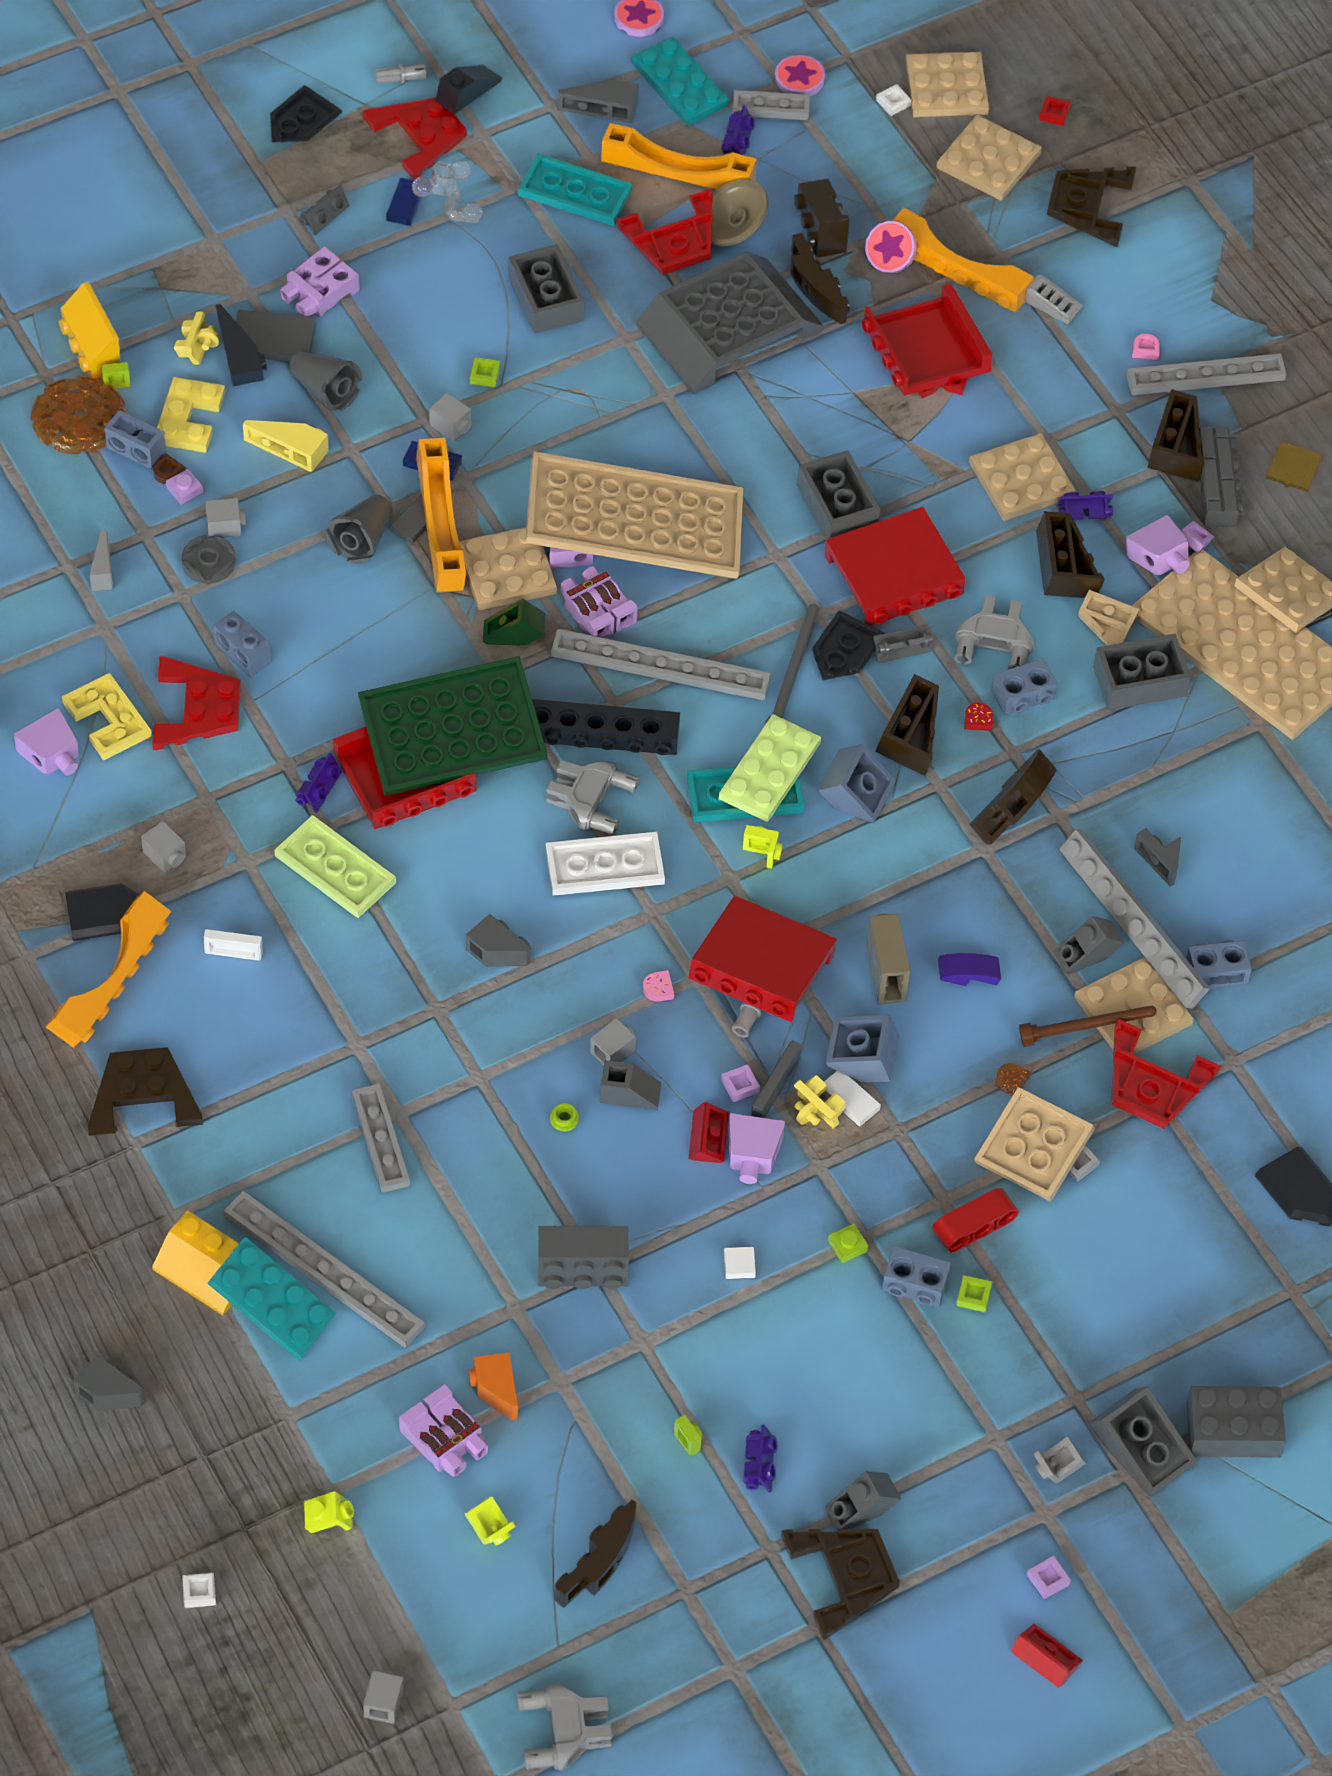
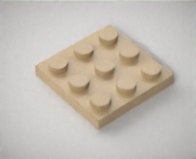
(947, 84)
(989, 157)
(1021, 476)
(506, 569)
(1287, 589)
(1133, 988)
(1034, 1144)

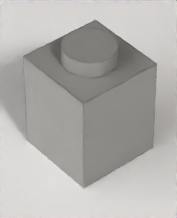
(450, 417)
(224, 518)
(163, 847)
(613, 1042)
(383, 1696)

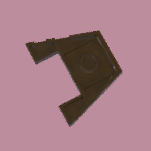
(1078, 198)
(138, 1079)
(857, 1566)

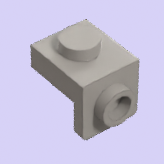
(1059, 1461)

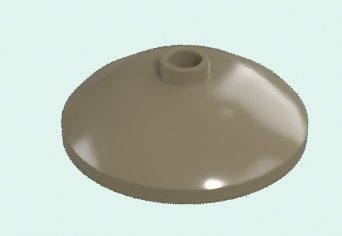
(737, 211)

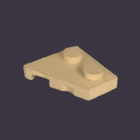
(1108, 617)

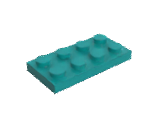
(680, 81)
(575, 189)
(705, 802)
(271, 1298)

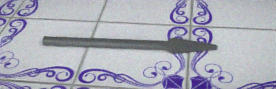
(795, 661)

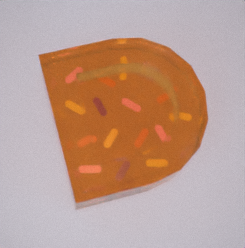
(1011, 1077)

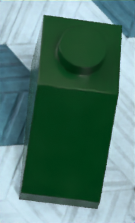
(515, 625)

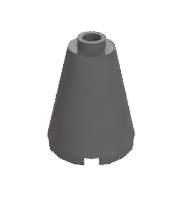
(327, 378)
(359, 529)

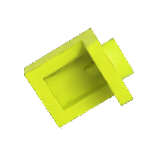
(763, 841)
(327, 1512)
(489, 1522)

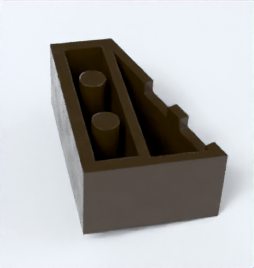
(1178, 439)
(1064, 560)
(911, 727)

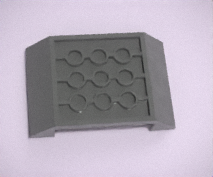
(724, 317)

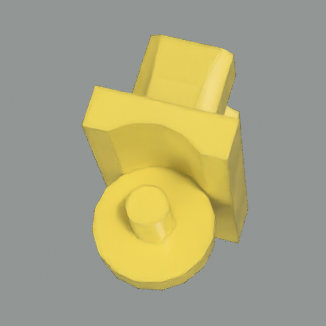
(199, 338)
(810, 1095)

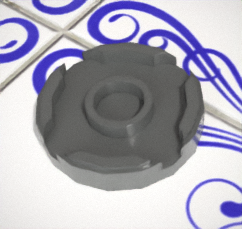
(208, 559)

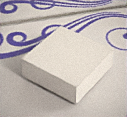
(893, 100)
(739, 1262)
(199, 1590)

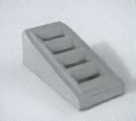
(1056, 294)
(101, 567)

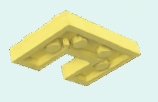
(178, 407)
(126, 723)

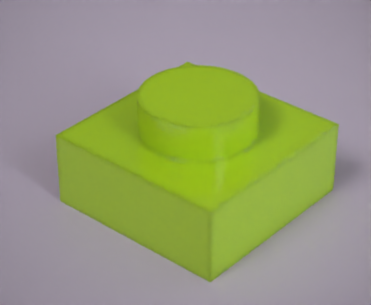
(485, 372)
(116, 375)
(848, 1243)
(974, 1293)
(688, 1435)

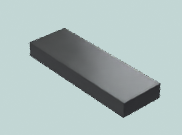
(776, 1080)

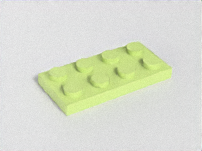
(770, 768)
(335, 866)

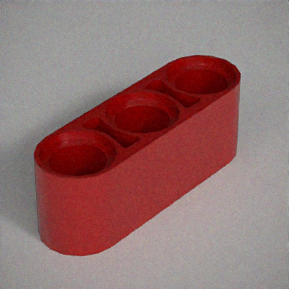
(975, 1220)

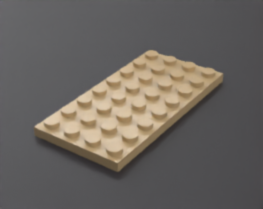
(634, 515)
(1241, 644)

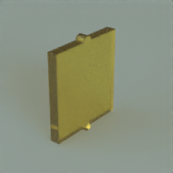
(1294, 466)

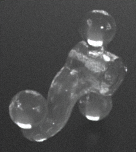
(443, 184)

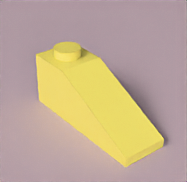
(290, 441)

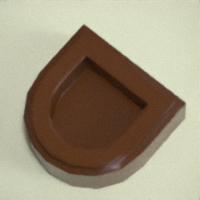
(167, 468)

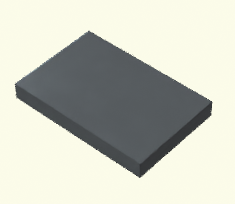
(278, 334)

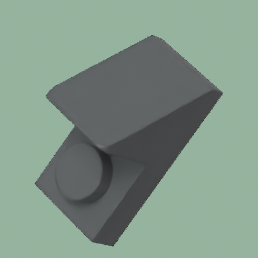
(1162, 859)

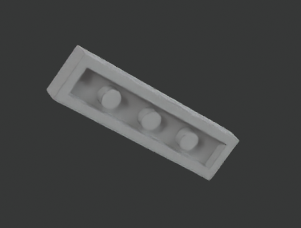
(380, 1138)

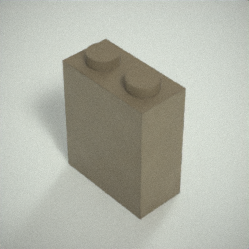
(888, 958)

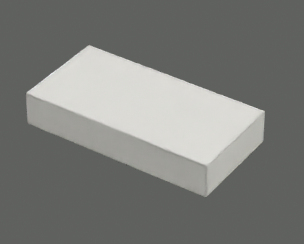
(233, 944)
(859, 1103)

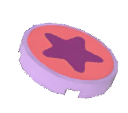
(639, 17)
(799, 75)
(891, 247)

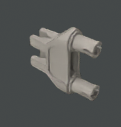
(995, 632)
(585, 790)
(568, 1725)

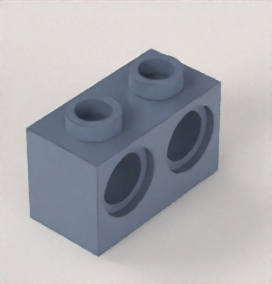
(135, 439)
(242, 643)
(1024, 687)
(1219, 969)
(919, 1270)

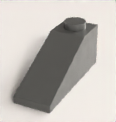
(604, 100)

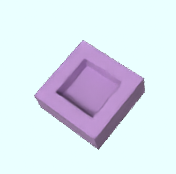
(184, 486)
(1197, 536)
(740, 1083)
(1048, 1577)

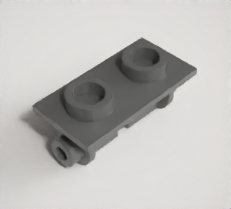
(325, 210)
(902, 643)

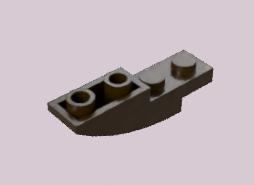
(817, 284)
(1016, 797)
(605, 1554)

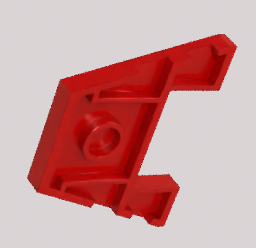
(426, 123)
(678, 243)
(210, 703)
(1150, 1089)

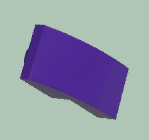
(963, 967)

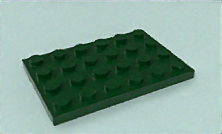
(452, 725)

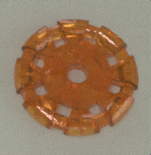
(75, 427)

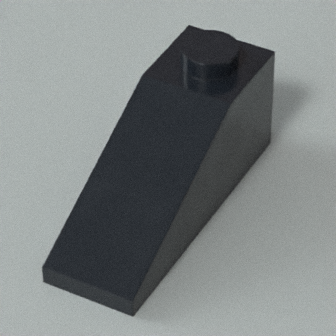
(464, 86)
(241, 352)

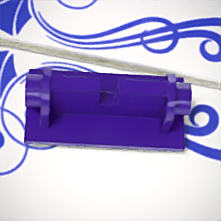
(739, 132)
(1095, 503)
(323, 777)
(760, 1447)

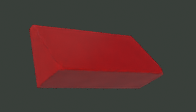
(708, 1134)
(1046, 1655)

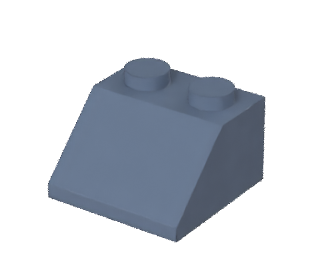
(857, 783)
(863, 1047)

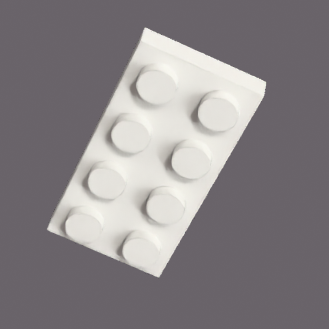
(605, 863)

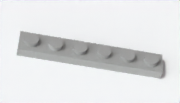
(1206, 374)

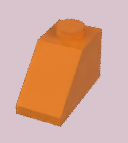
(495, 1383)

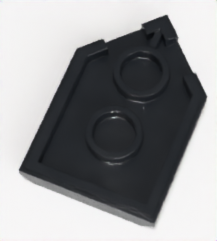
(301, 116)
(844, 646)
(98, 910)
(1298, 1187)

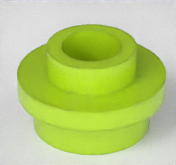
(564, 1110)

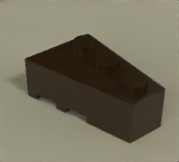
(822, 217)

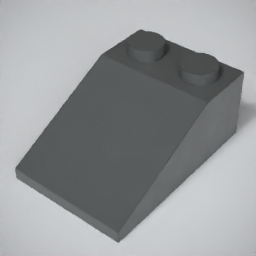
(1143, 1440)

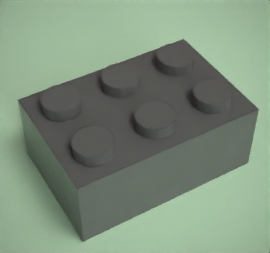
(546, 288)
(837, 494)
(1142, 671)
(583, 1256)
(1235, 1421)

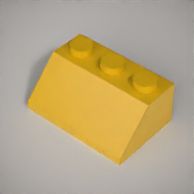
(89, 331)
(192, 1256)

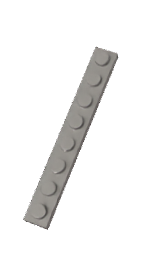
(660, 664)
(1134, 919)
(324, 1269)

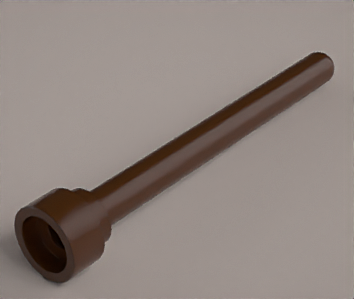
(1032, 1033)

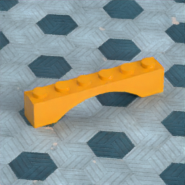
(632, 150)
(1000, 284)
(437, 501)
(138, 927)

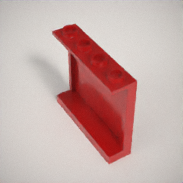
(929, 343)
(896, 566)
(359, 766)
(761, 957)

